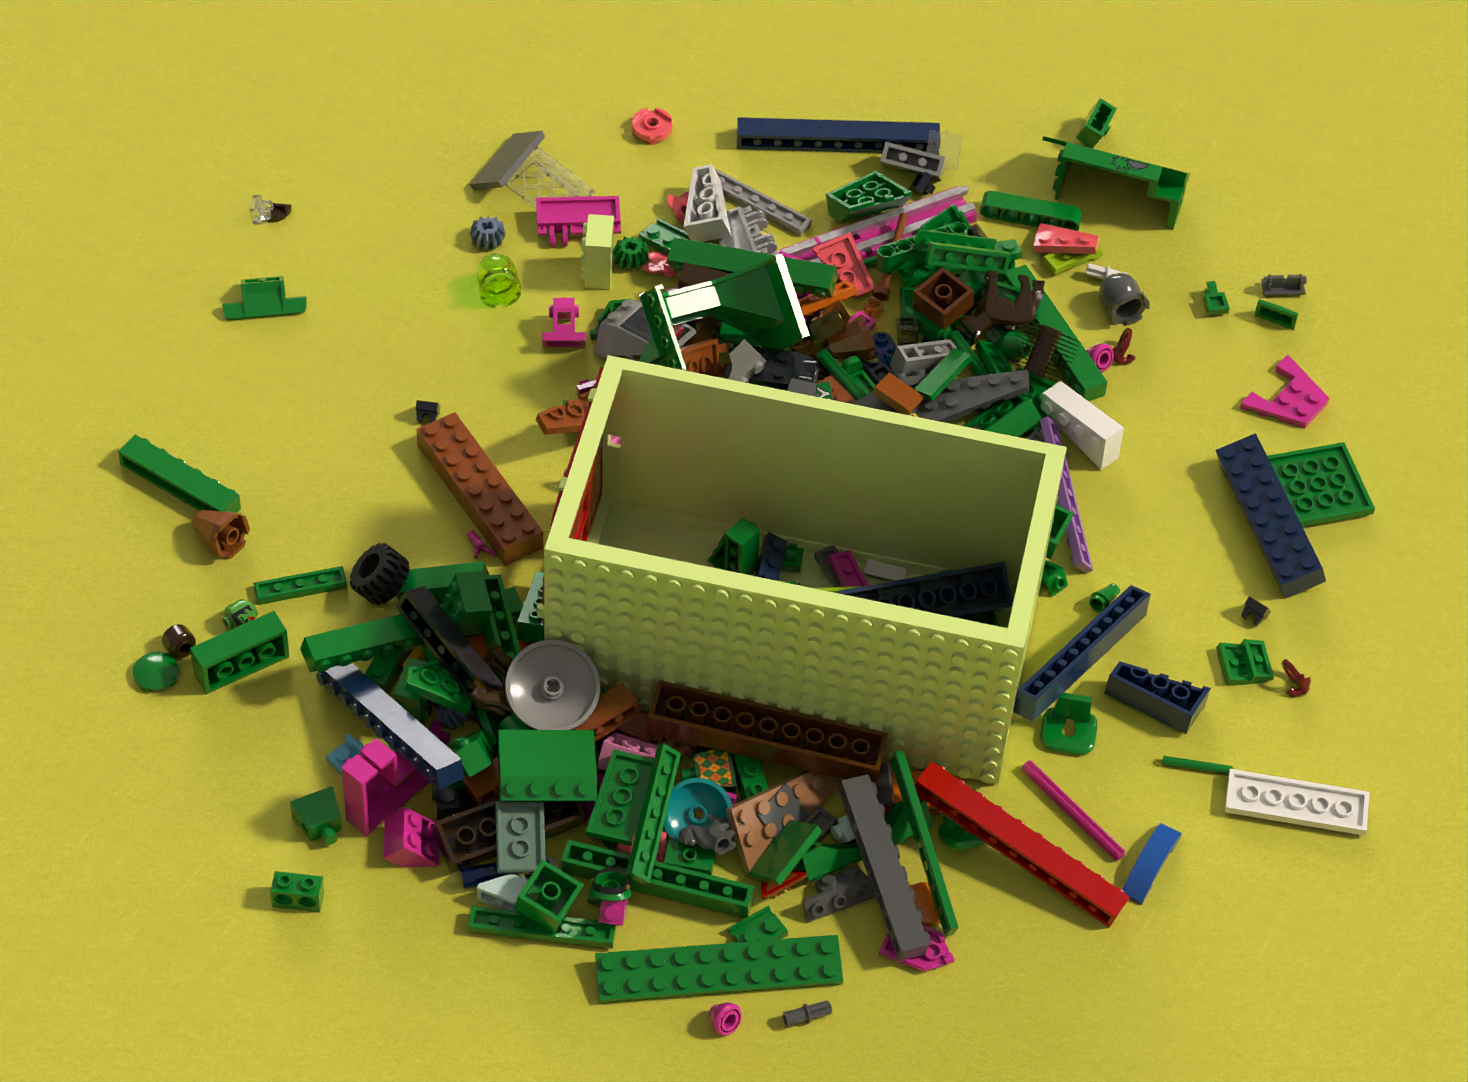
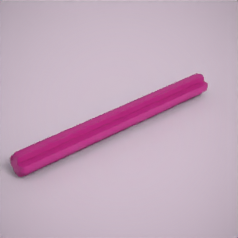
(1073, 810)

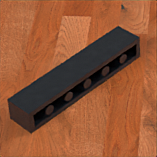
(445, 640)

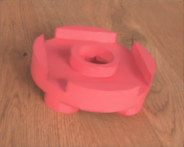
(648, 133)

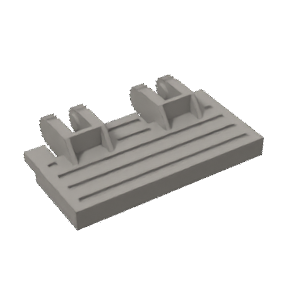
(746, 229)

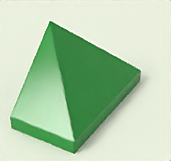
(1276, 314)

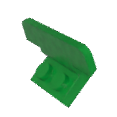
(264, 299)

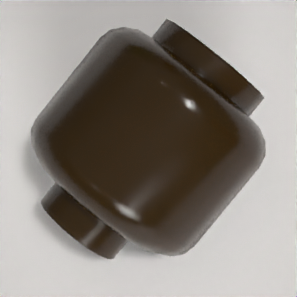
(178, 641)

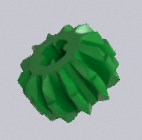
(630, 253)

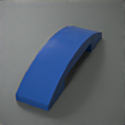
(1150, 862)

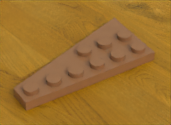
(750, 833)

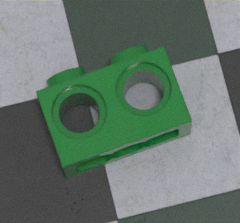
(297, 891)

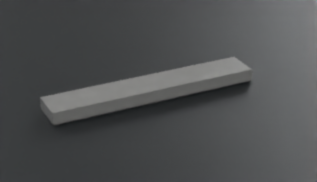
(773, 210)

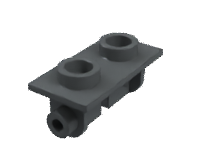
(1284, 286)

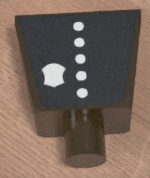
(827, 321)

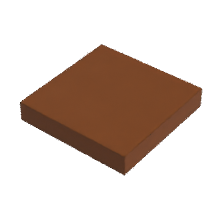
(897, 394)

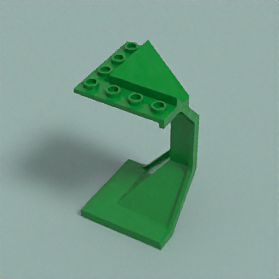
(751, 300)

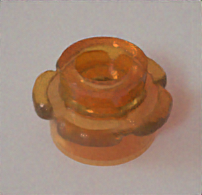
(873, 307)

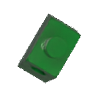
(318, 815)

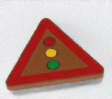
(769, 890)

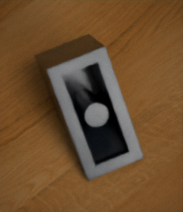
(452, 801)

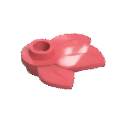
(678, 205)
(658, 264)

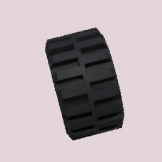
(379, 574)

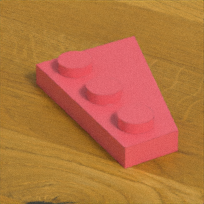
(1062, 240)
(849, 264)

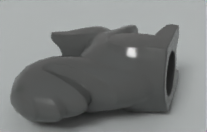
(712, 837)

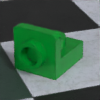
(1054, 578)

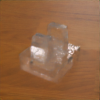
(260, 209)

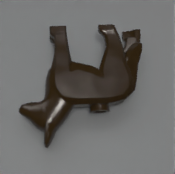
(1001, 311)
(487, 698)

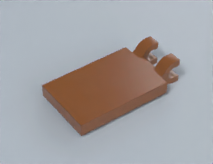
(704, 357)

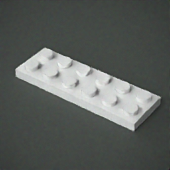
(1297, 802)

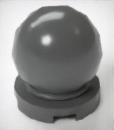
(1122, 299)

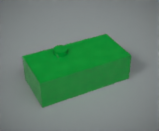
(240, 652)

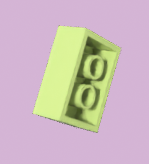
(597, 251)

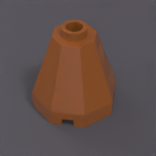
(221, 531)

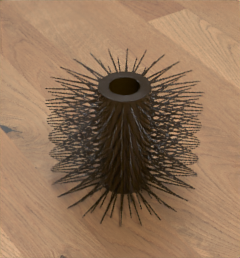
(1043, 350)

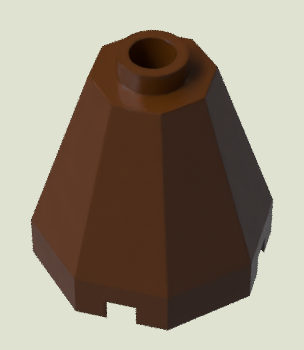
(852, 341)

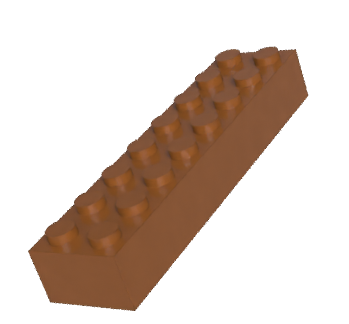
(480, 488)

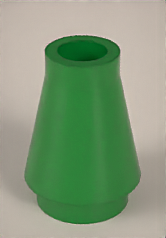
(1104, 597)

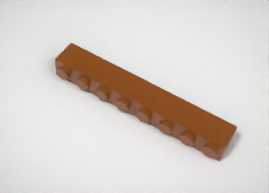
(611, 712)

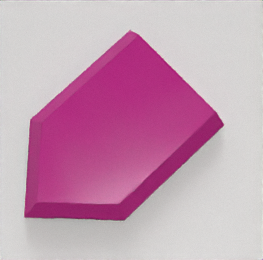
(936, 954)

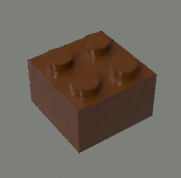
(943, 298)

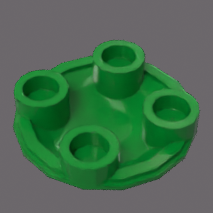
(155, 671)

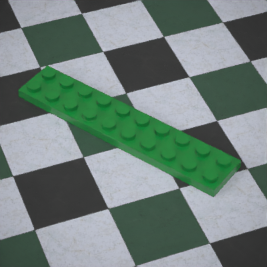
(718, 968)

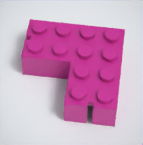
(369, 789)

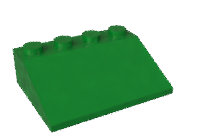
(546, 766)

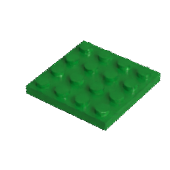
(1322, 484)

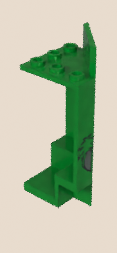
(1164, 182)

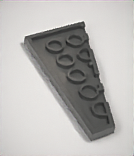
(970, 393)

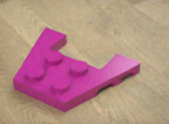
(1296, 402)

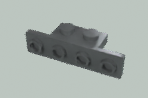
(838, 893)

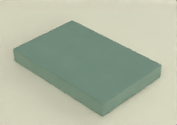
(519, 836)

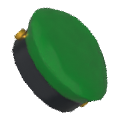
(610, 885)

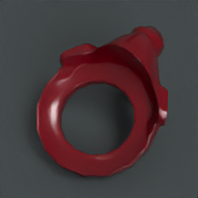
(1122, 347)
(1297, 678)

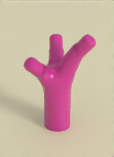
(478, 544)

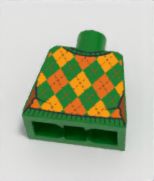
(715, 766)

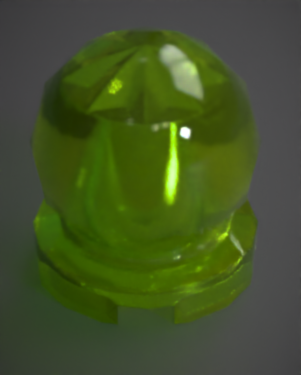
(498, 280)

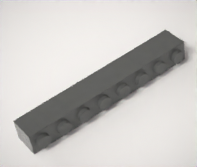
(884, 868)

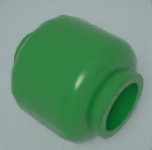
(1006, 340)

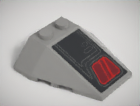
(628, 332)

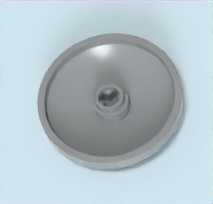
(552, 686)

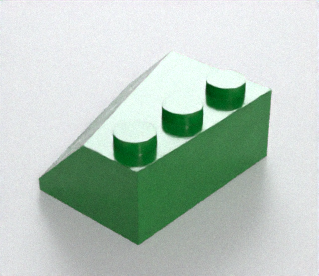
(866, 197)

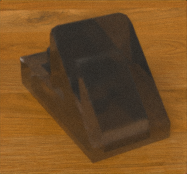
(907, 331)

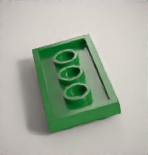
(620, 798)

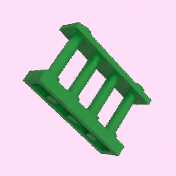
(961, 251)

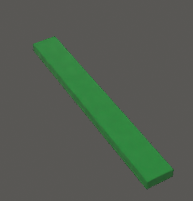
(924, 843)

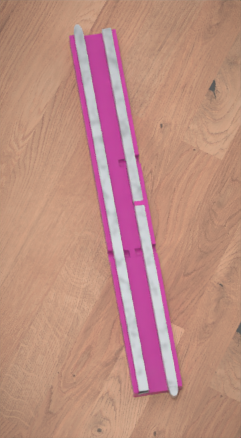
(880, 229)

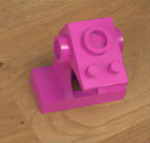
(563, 334)

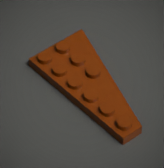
(563, 418)

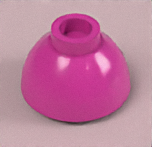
(1101, 355)
(725, 1018)

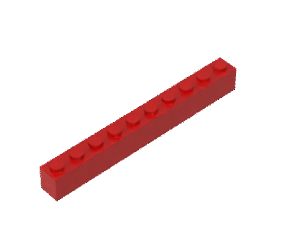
(1020, 844)

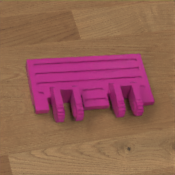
(572, 212)

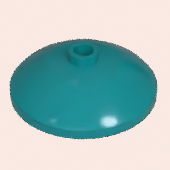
(692, 796)

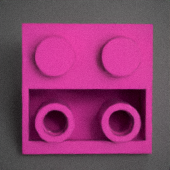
(410, 840)

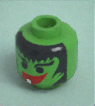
(239, 613)

